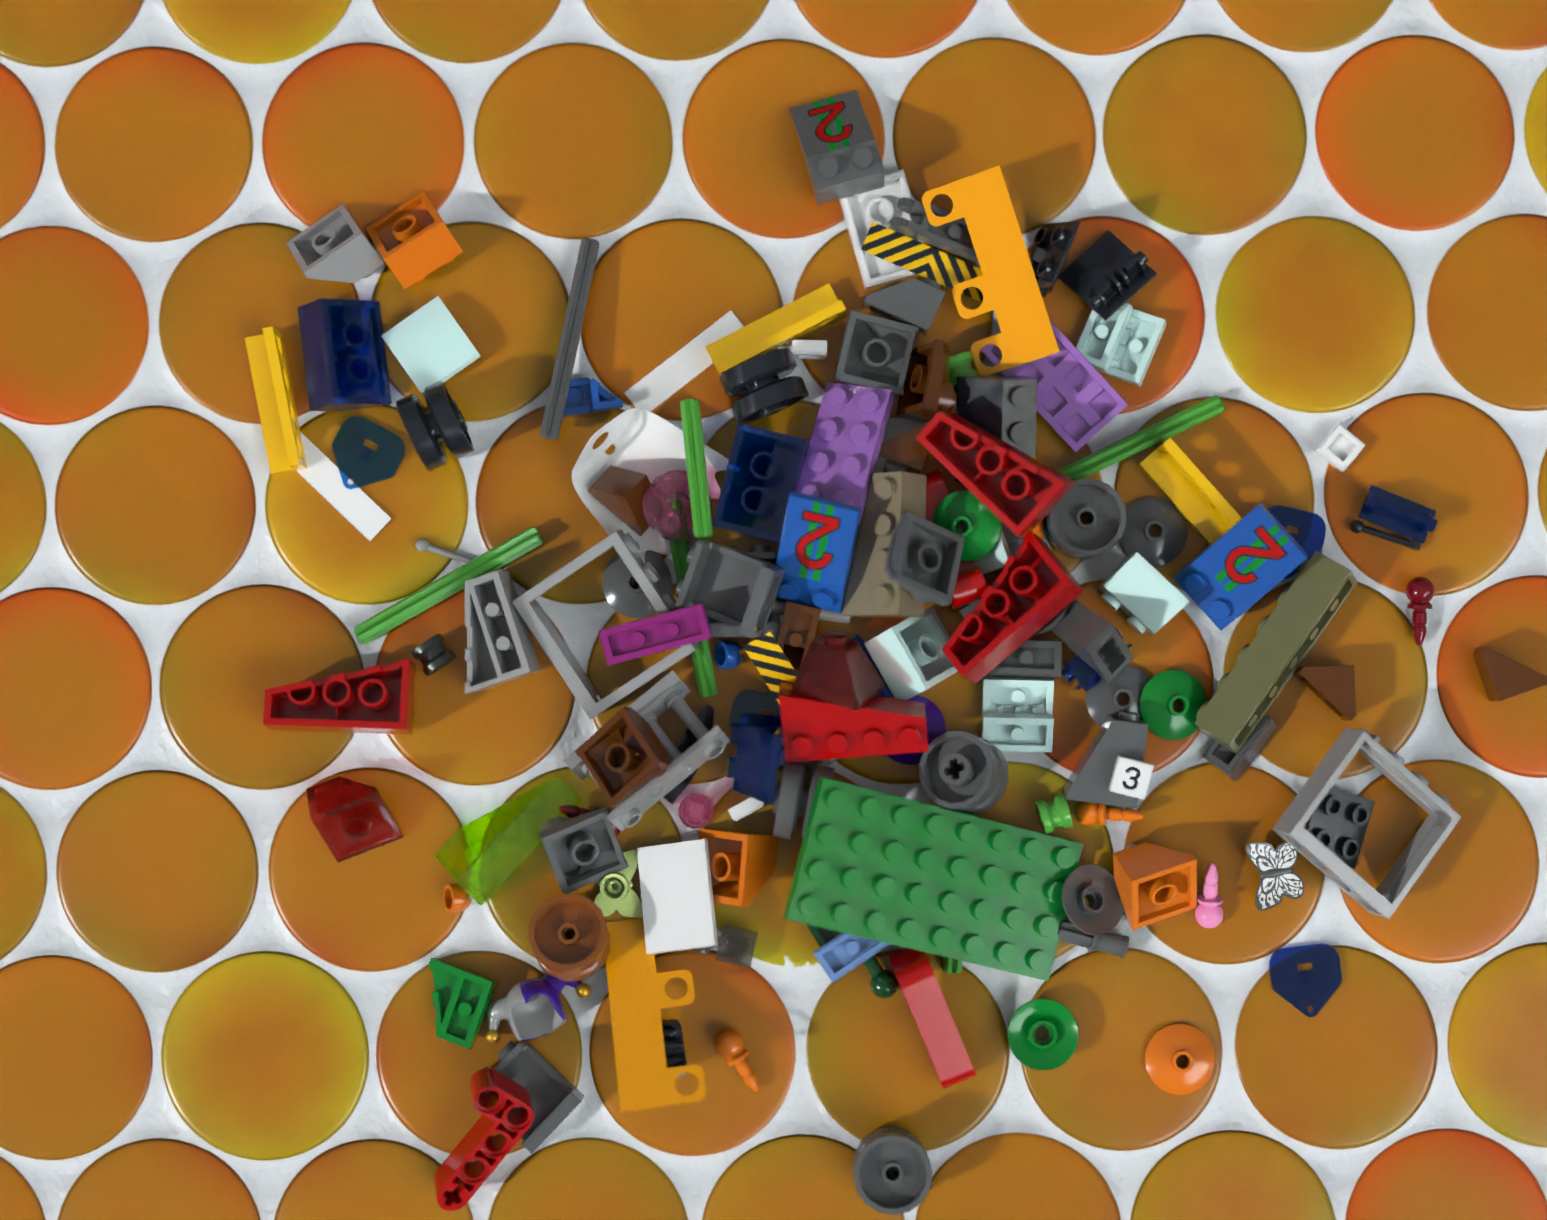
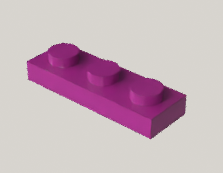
(655, 633)

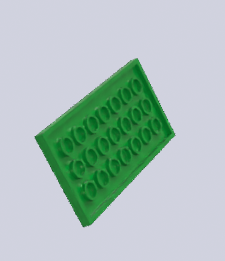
(931, 879)

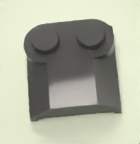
(874, 352)
(924, 559)
(581, 849)

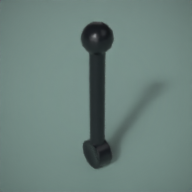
(1357, 527)

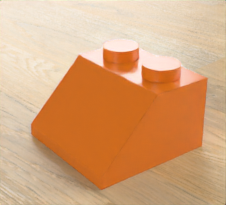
(414, 240)

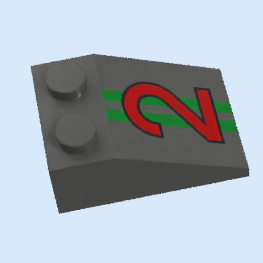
(838, 147)

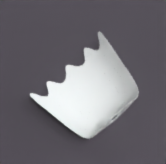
(645, 446)

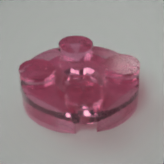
(658, 507)

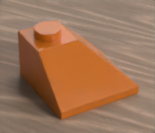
(739, 864)
(1155, 882)

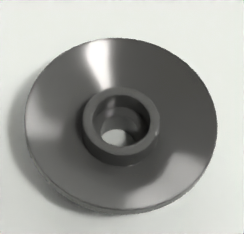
(1172, 527)
(622, 596)
(1102, 698)
(1103, 898)

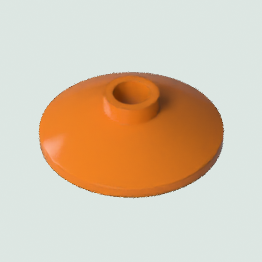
(1165, 1048)

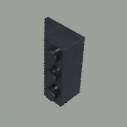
(1001, 406)

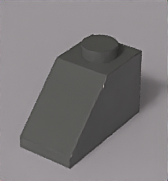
(908, 302)

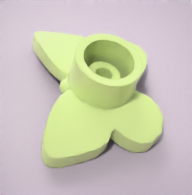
(617, 890)

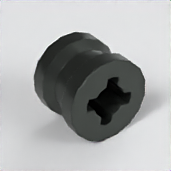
(433, 654)

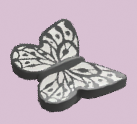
(1275, 873)

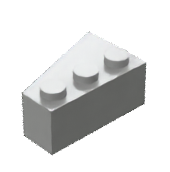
(496, 634)

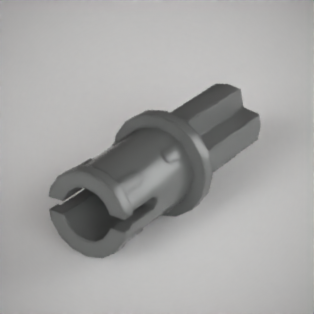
(1107, 943)

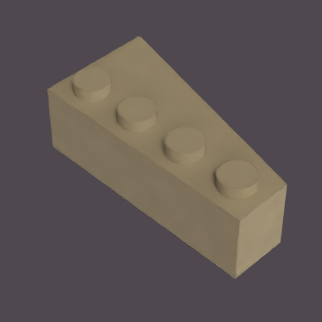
(869, 587)

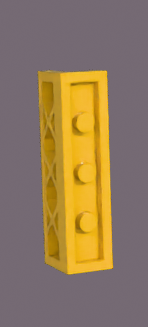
(777, 329)
(275, 401)
(1189, 491)

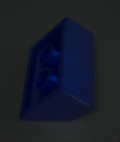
(344, 354)
(758, 483)

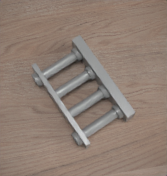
(664, 695)

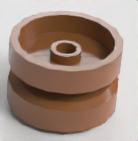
(563, 917)

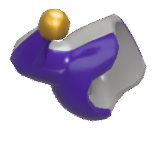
(532, 1008)

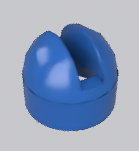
(727, 655)

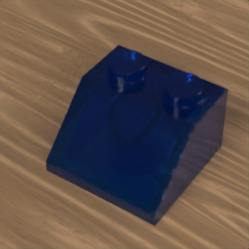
(756, 756)

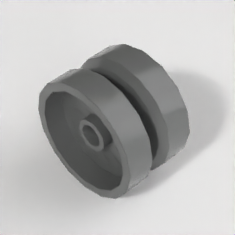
(1105, 517)
(963, 772)
(794, 799)
(898, 1191)

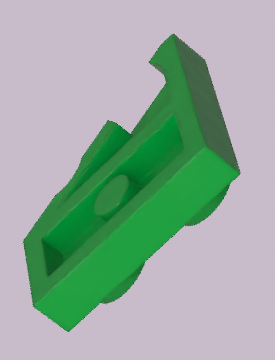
(460, 1002)

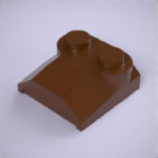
(927, 383)
(623, 755)

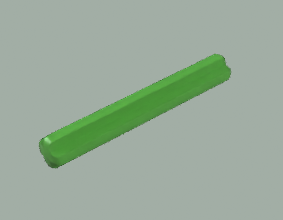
(696, 468)

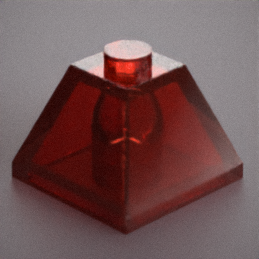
(838, 672)
(351, 817)

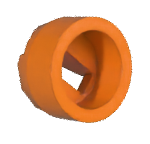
(455, 898)

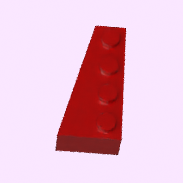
(998, 474)
(1012, 609)
(352, 702)
(829, 731)

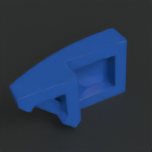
(588, 397)

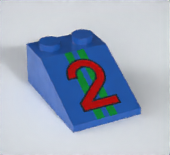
(817, 551)
(1240, 566)

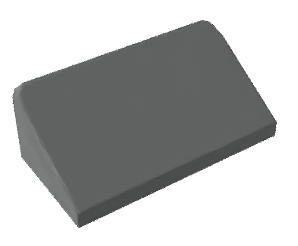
(1235, 764)

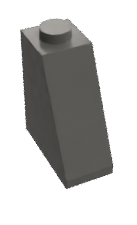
(1093, 640)
(1091, 778)

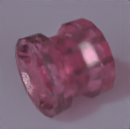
(692, 814)

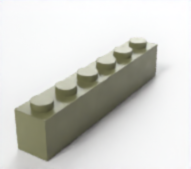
(1275, 651)

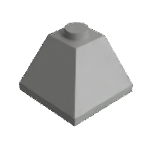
(335, 249)

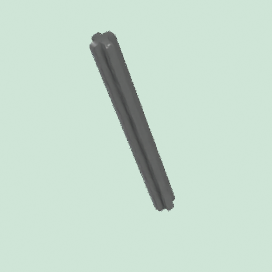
(569, 339)

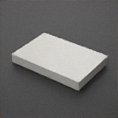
(881, 208)
(677, 896)

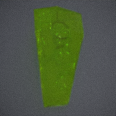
(498, 843)

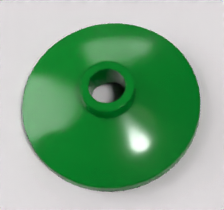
(983, 525)
(1157, 702)
(1055, 1047)

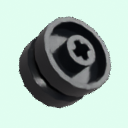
(764, 385)
(432, 427)

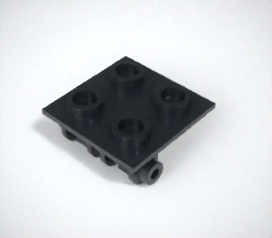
(1050, 251)
(1107, 275)
(1341, 824)

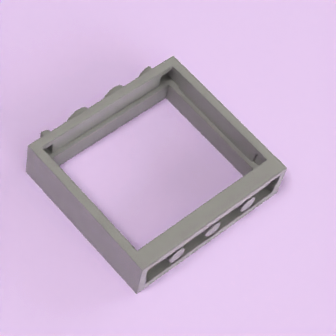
(557, 649)
(1414, 857)

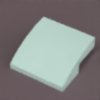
(1122, 343)
(430, 345)
(1018, 713)

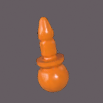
(1092, 813)
(730, 1046)

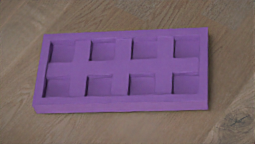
(1069, 391)
(846, 443)

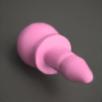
(1209, 912)

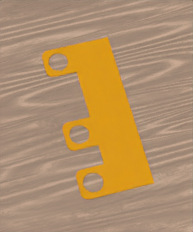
(1007, 272)
(636, 1021)

